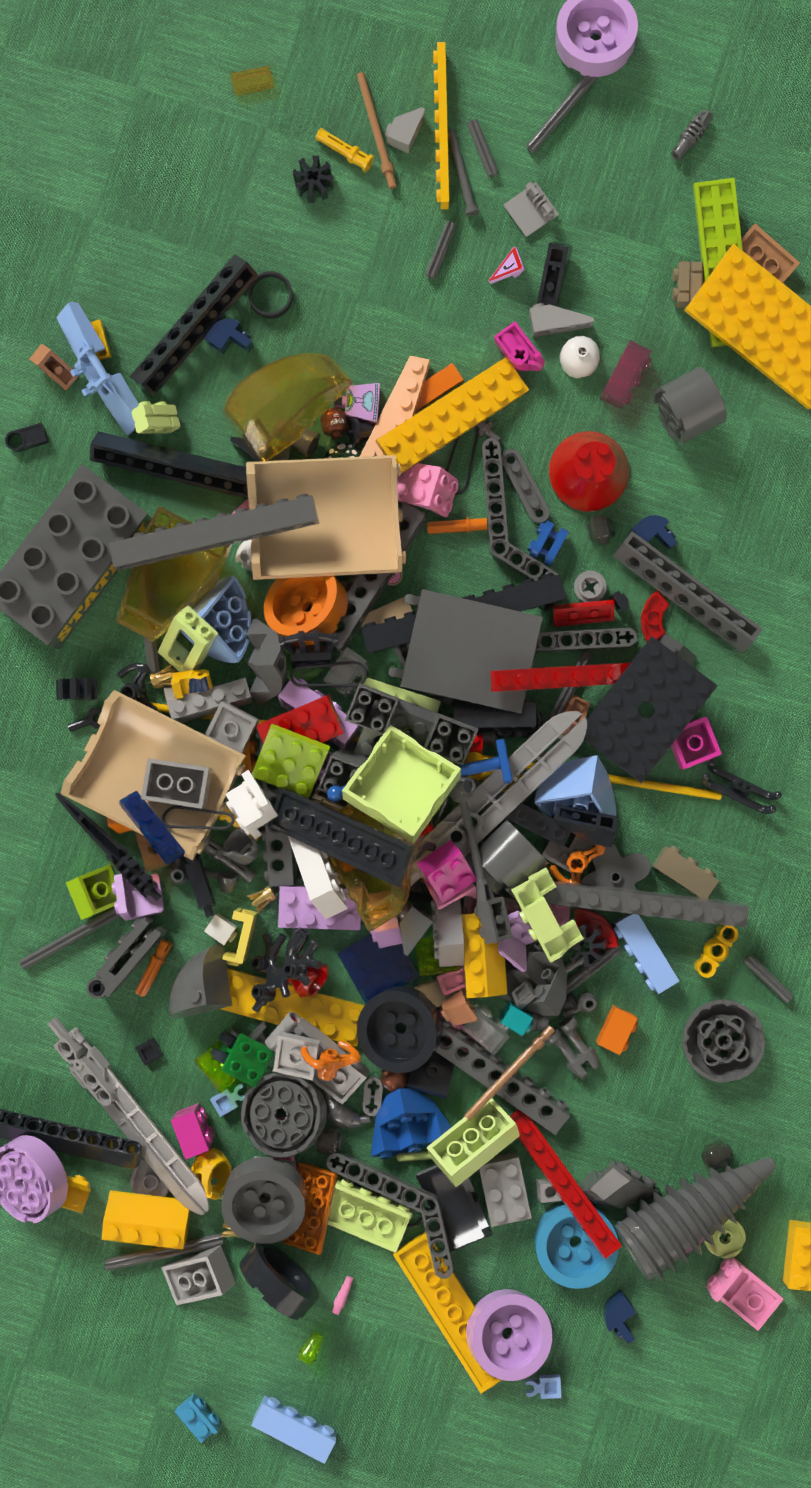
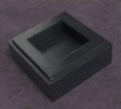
(149, 1051)

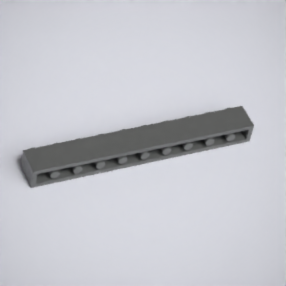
(213, 533)
(648, 903)

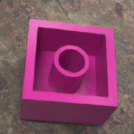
(695, 744)
(446, 871)
(192, 1130)

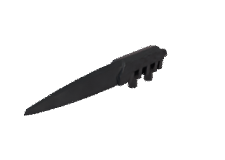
(116, 854)
(199, 884)

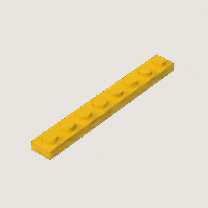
(441, 135)

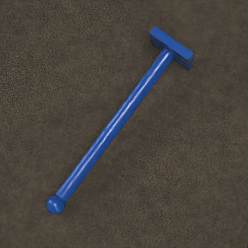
(501, 762)

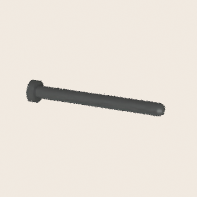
(471, 209)

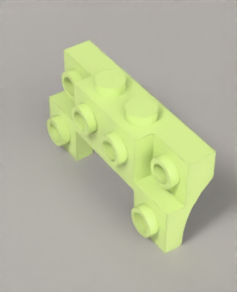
(553, 938)

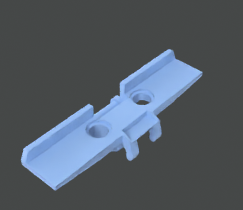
(85, 345)

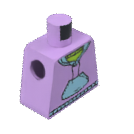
(361, 402)

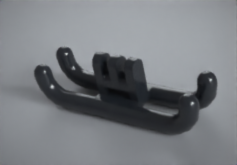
(739, 789)

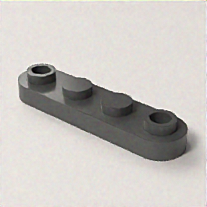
(525, 486)

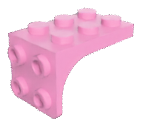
(427, 488)
(743, 1292)

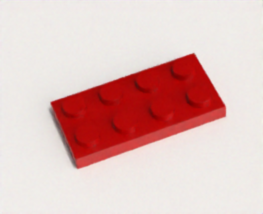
(313, 720)

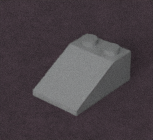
(199, 1276)

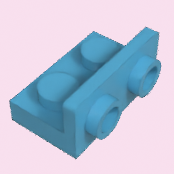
(198, 1417)

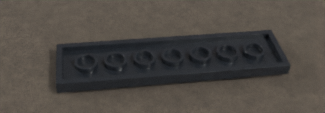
(342, 837)

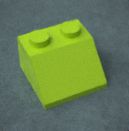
(93, 891)

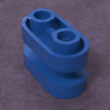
(536, 547)

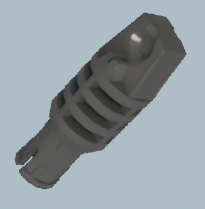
(692, 134)

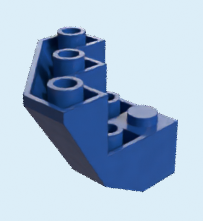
(406, 1124)

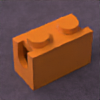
(617, 1030)

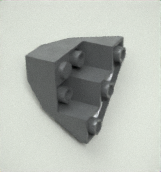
(267, 662)
(546, 978)
(617, 1186)

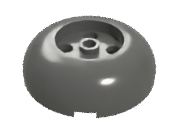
(742, 1054)

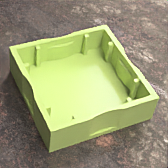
(401, 784)

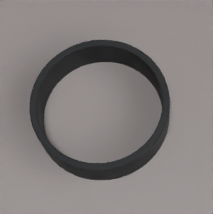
(266, 275)

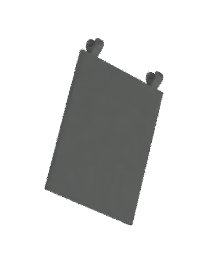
(460, 643)

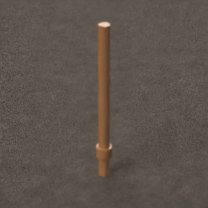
(387, 166)
(537, 1044)

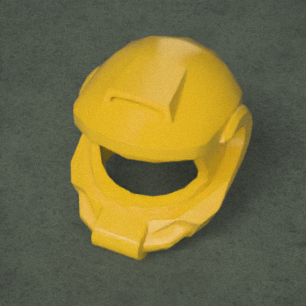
(209, 1166)

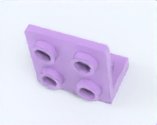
(515, 948)

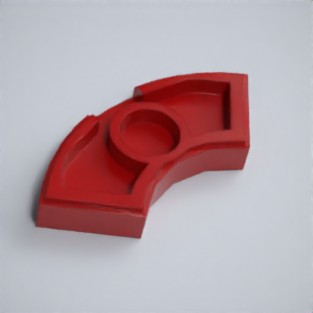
(652, 616)
(585, 915)

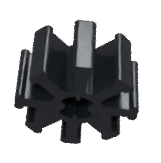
(303, 182)
(76, 689)
(592, 949)

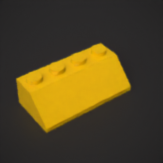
(482, 962)
(145, 1220)

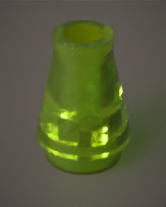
(309, 1351)

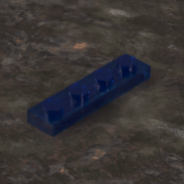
(152, 827)

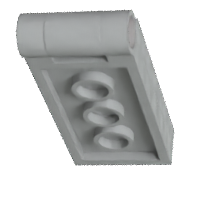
(347, 1077)

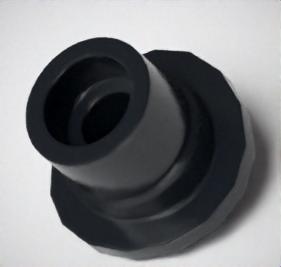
(358, 431)

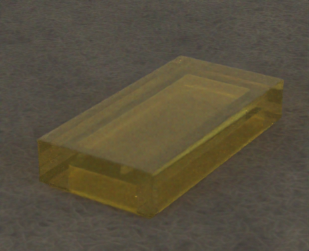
(252, 80)

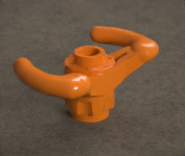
(577, 867)
(331, 1061)

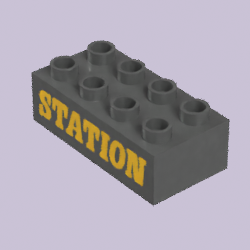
(68, 557)

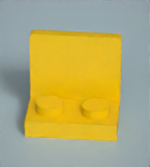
(77, 1193)

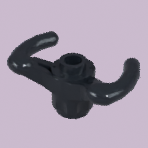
(136, 689)

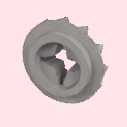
(590, 577)

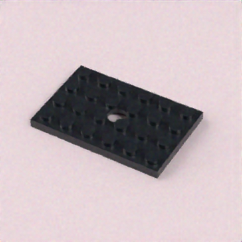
(652, 677)

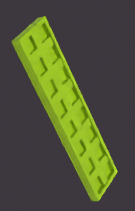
(717, 225)

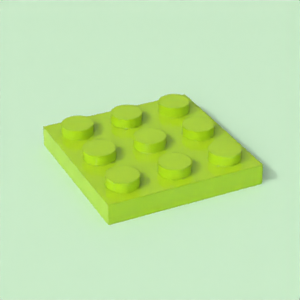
(290, 760)

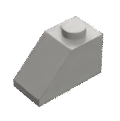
(404, 129)

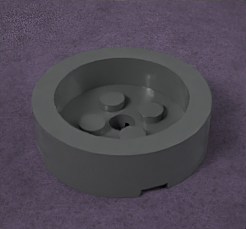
(304, 1111)
(260, 1218)

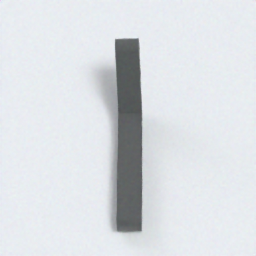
(500, 518)
(596, 641)
(400, 1196)

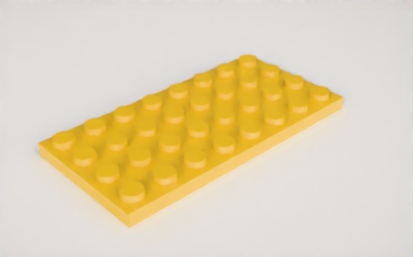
(758, 321)

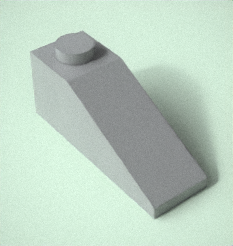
(553, 320)

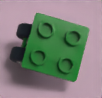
(242, 1057)

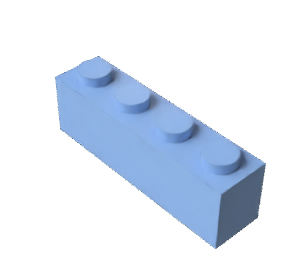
(646, 952)
(294, 1429)

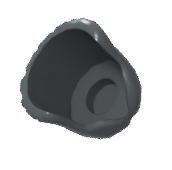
(240, 847)

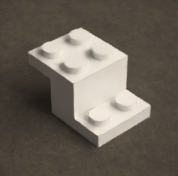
(250, 805)

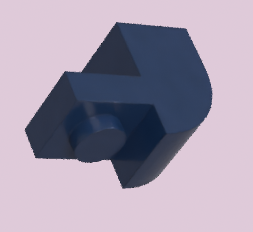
(226, 332)
(654, 526)
(615, 1312)

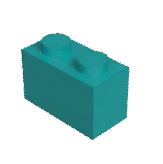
(516, 1018)

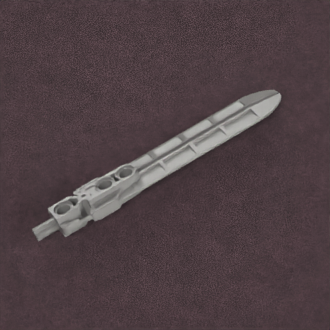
(515, 793)
(95, 1074)

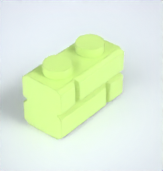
(155, 418)

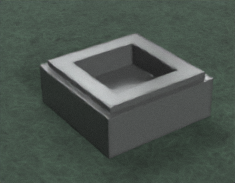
(523, 994)

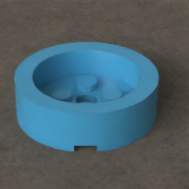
(563, 1263)

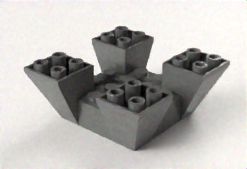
(379, 710)

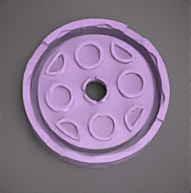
(611, 20)
(43, 1179)
(525, 1348)

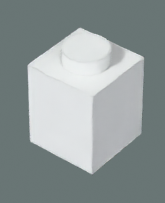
(221, 929)

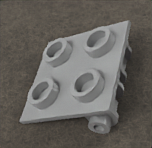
(531, 209)

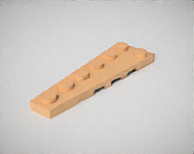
(401, 403)

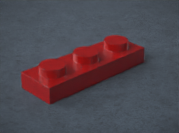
(583, 613)

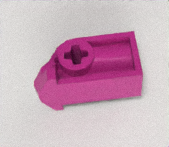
(514, 342)

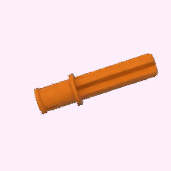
(457, 525)
(154, 966)

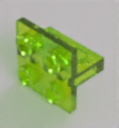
(426, 958)
(212, 1069)

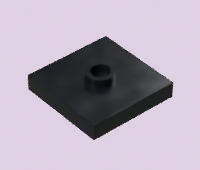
(433, 1076)

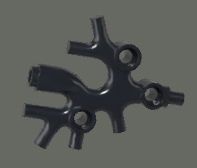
(292, 969)

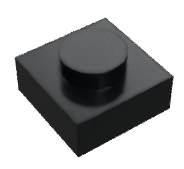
(620, 601)

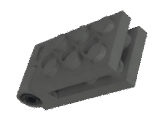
(111, 977)

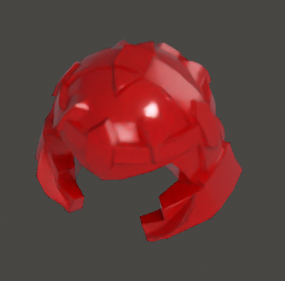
(318, 978)

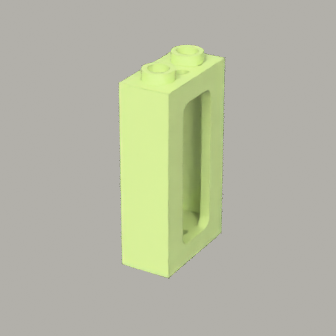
(202, 635)

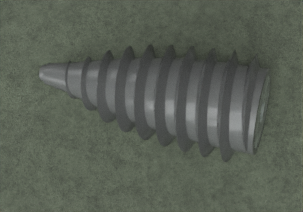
(688, 1217)

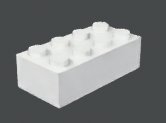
(319, 879)

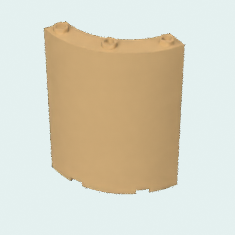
(355, 513)
(118, 764)

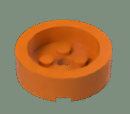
(289, 599)

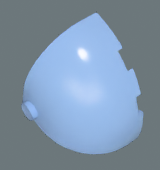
(227, 614)
(579, 785)

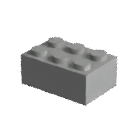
(177, 783)
(448, 934)
(505, 1190)

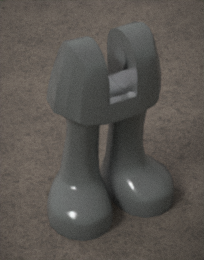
(574, 1060)

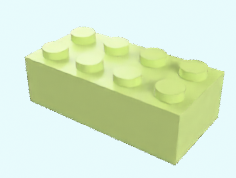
(473, 1142)

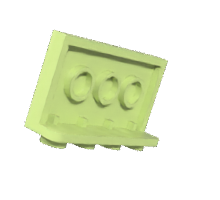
(368, 1215)

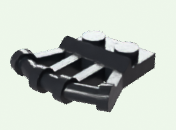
(310, 655)

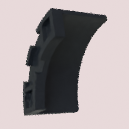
(461, 1212)

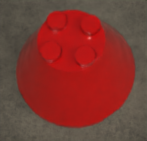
(589, 471)

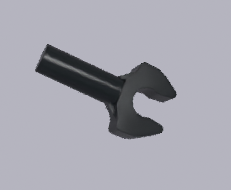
(86, 721)

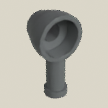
(178, 867)
(226, 879)
(582, 999)

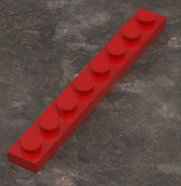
(556, 677)
(565, 1185)

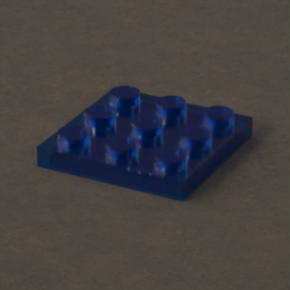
(377, 968)

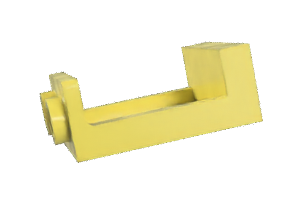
(249, 918)

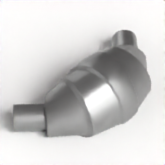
(342, 1115)

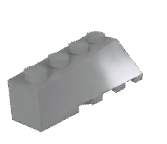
(203, 704)

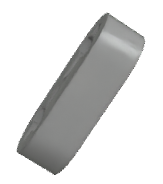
(367, 1095)

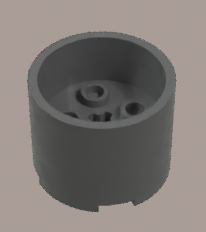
(690, 405)
(509, 856)

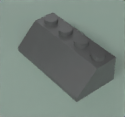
(413, 924)

